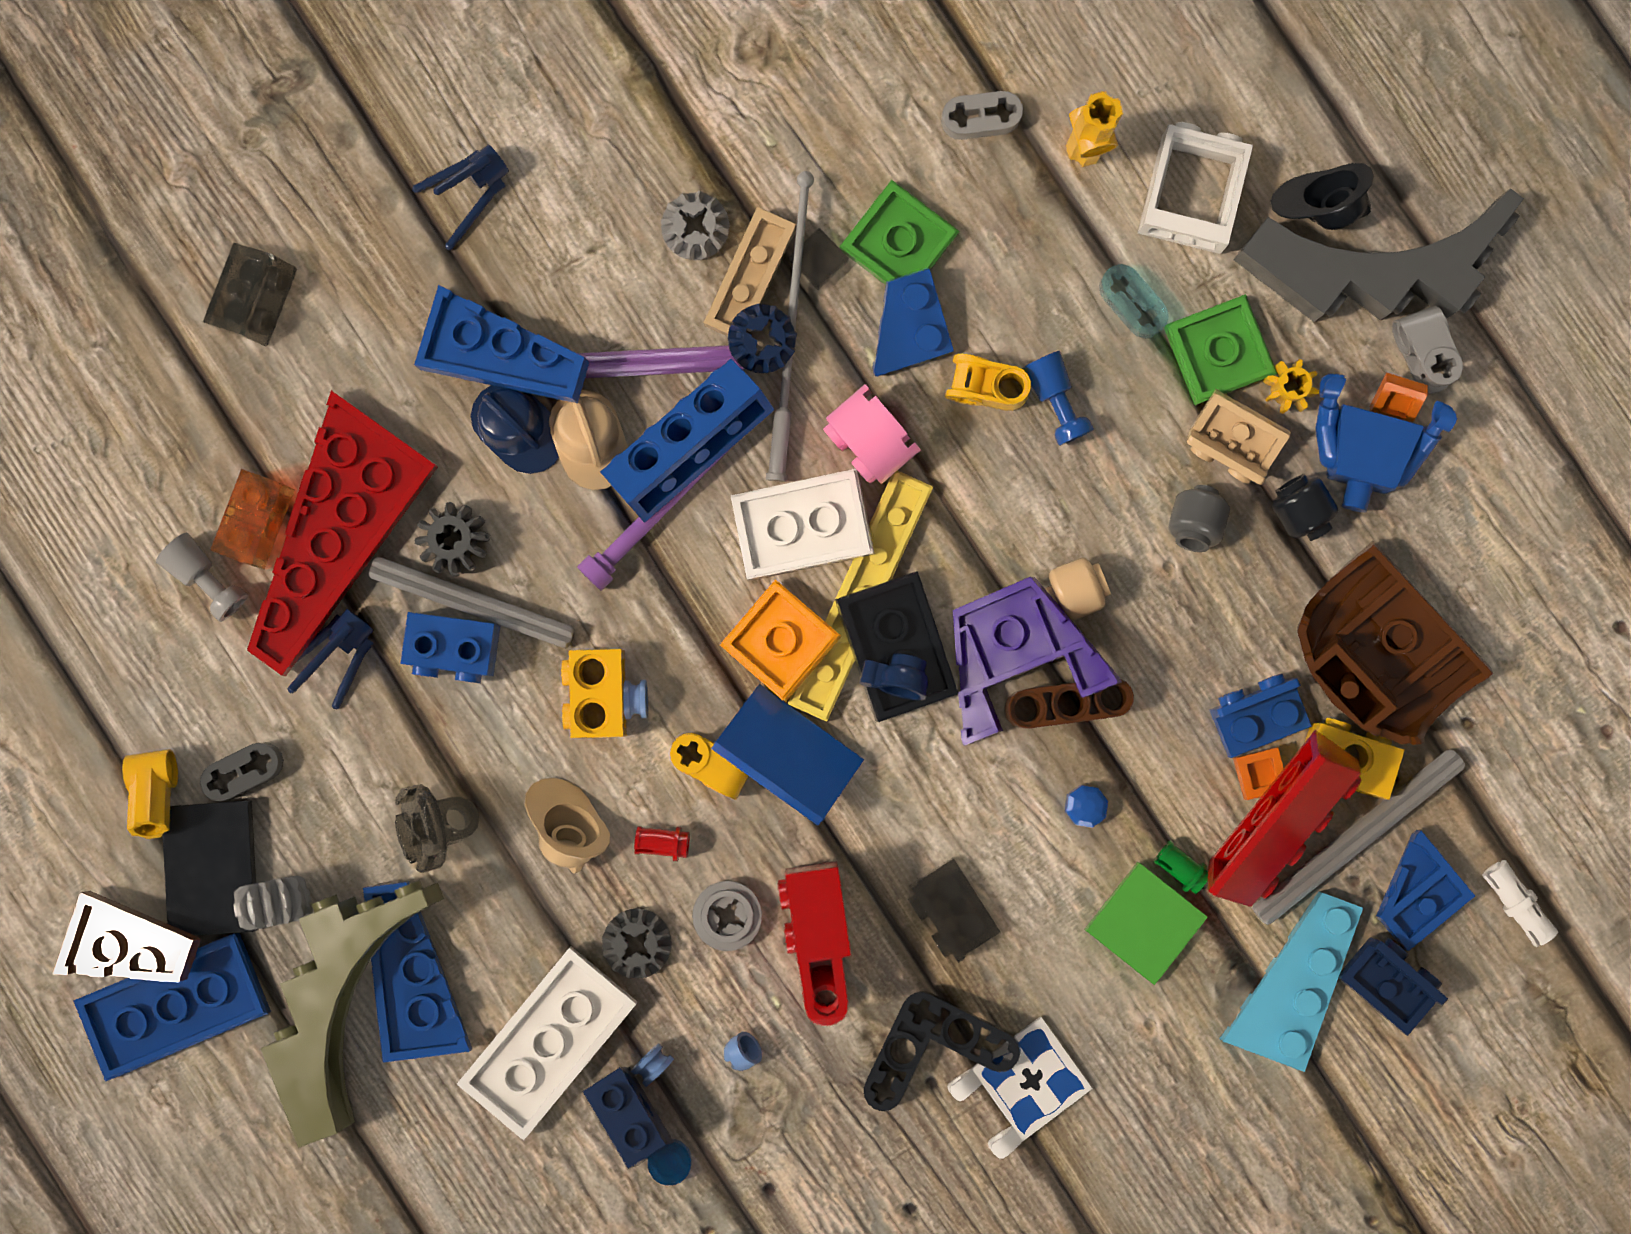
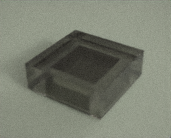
(820, 259)

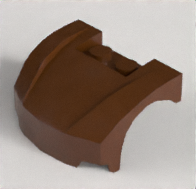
(1385, 650)

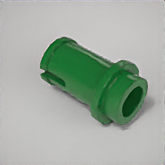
(1182, 867)

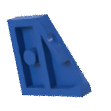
(911, 324)
(1421, 893)

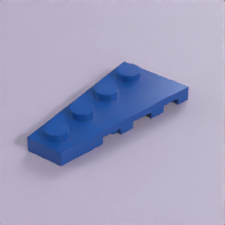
(412, 992)

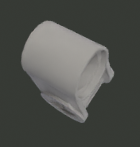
(1426, 343)

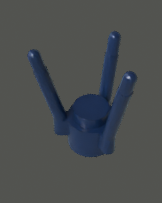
(482, 169)
(343, 632)

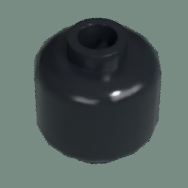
(1305, 507)

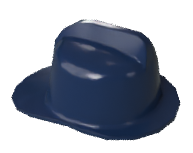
(515, 428)

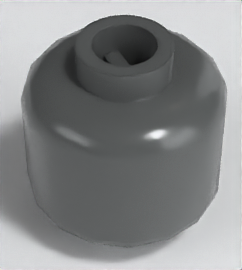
(1199, 518)

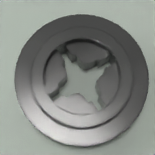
(657, 942)

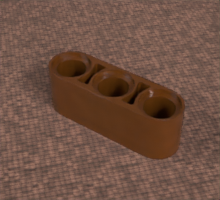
(1047, 706)

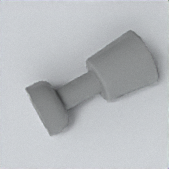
(190, 566)

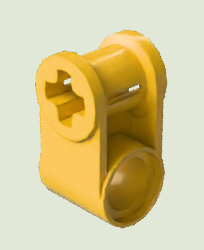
(984, 383)
(711, 769)

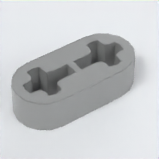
(980, 105)

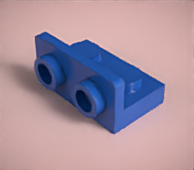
(1261, 716)

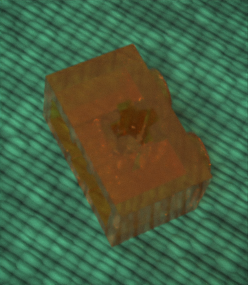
(252, 519)

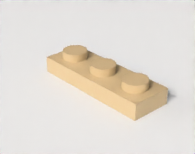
(750, 268)

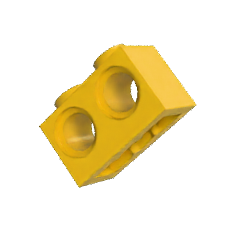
(606, 693)

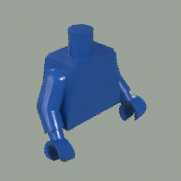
(1372, 448)

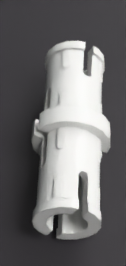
(1520, 903)

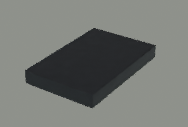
(892, 621)
(205, 862)

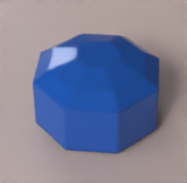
(1086, 806)

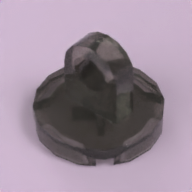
(424, 826)

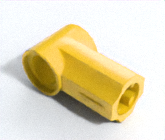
(149, 785)

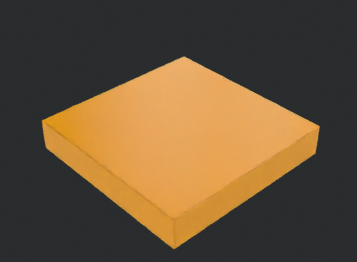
(780, 640)

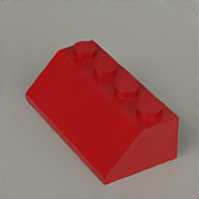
(1282, 821)

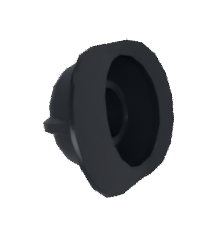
(1327, 197)

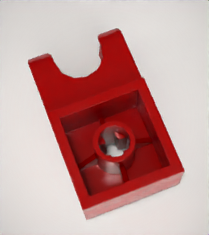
(817, 936)

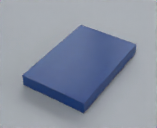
(788, 754)

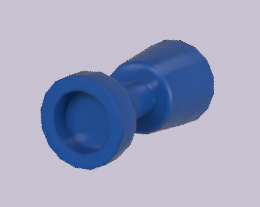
(1050, 383)

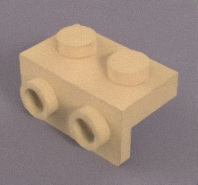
(1236, 438)

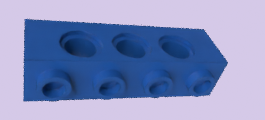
(709, 437)

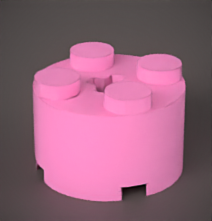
(871, 435)

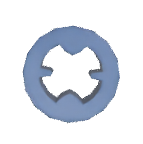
(635, 699)
(652, 1065)

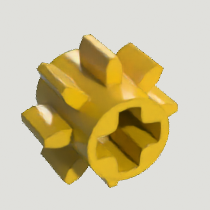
(1296, 397)

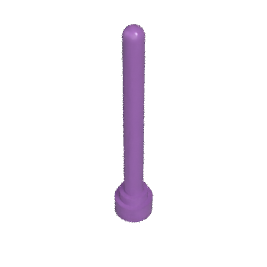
(601, 566)

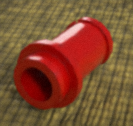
(662, 842)

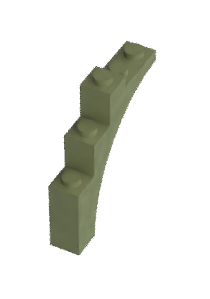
(309, 1054)

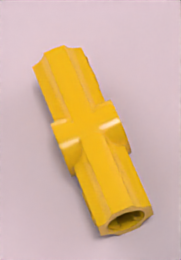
(1094, 128)

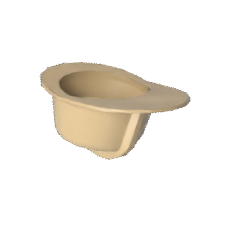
(586, 438)
(566, 823)

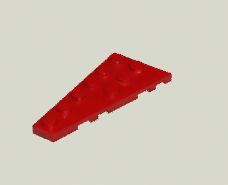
(341, 517)

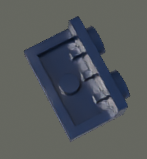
(1391, 984)

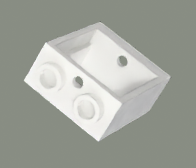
(1184, 229)

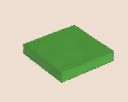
(898, 236)
(1220, 349)
(1146, 923)

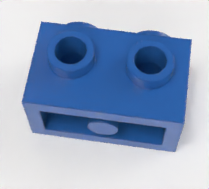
(450, 645)

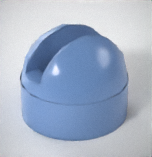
(742, 1051)

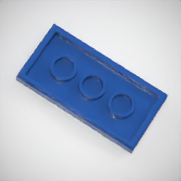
(152, 1019)

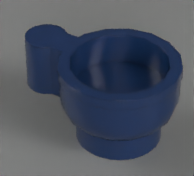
(902, 678)

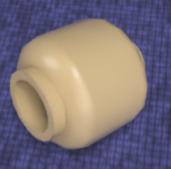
(1078, 588)

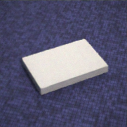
(802, 524)

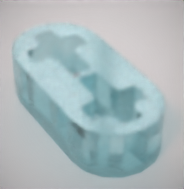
(1141, 294)

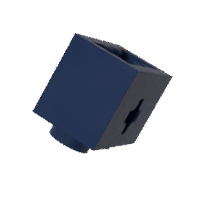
(628, 1117)

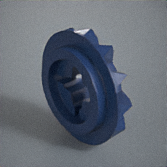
(743, 345)

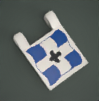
(1029, 1093)

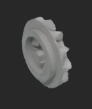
(697, 245)
(733, 935)

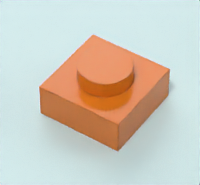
(1399, 397)
(1258, 771)

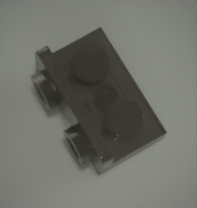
(250, 294)
(953, 909)

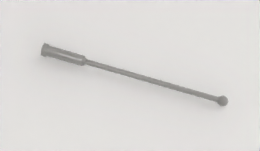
(782, 415)

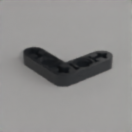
(921, 1035)

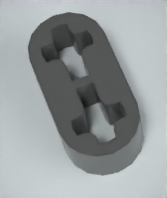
(246, 780)

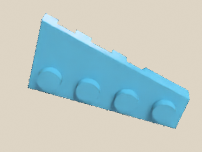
(1294, 994)

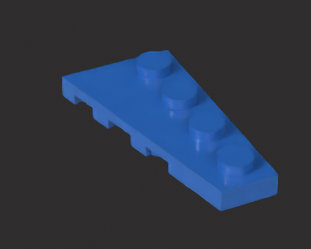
(492, 350)

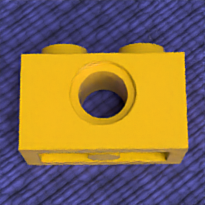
(1377, 758)

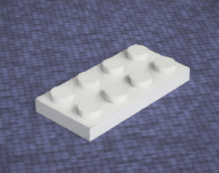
(547, 1043)

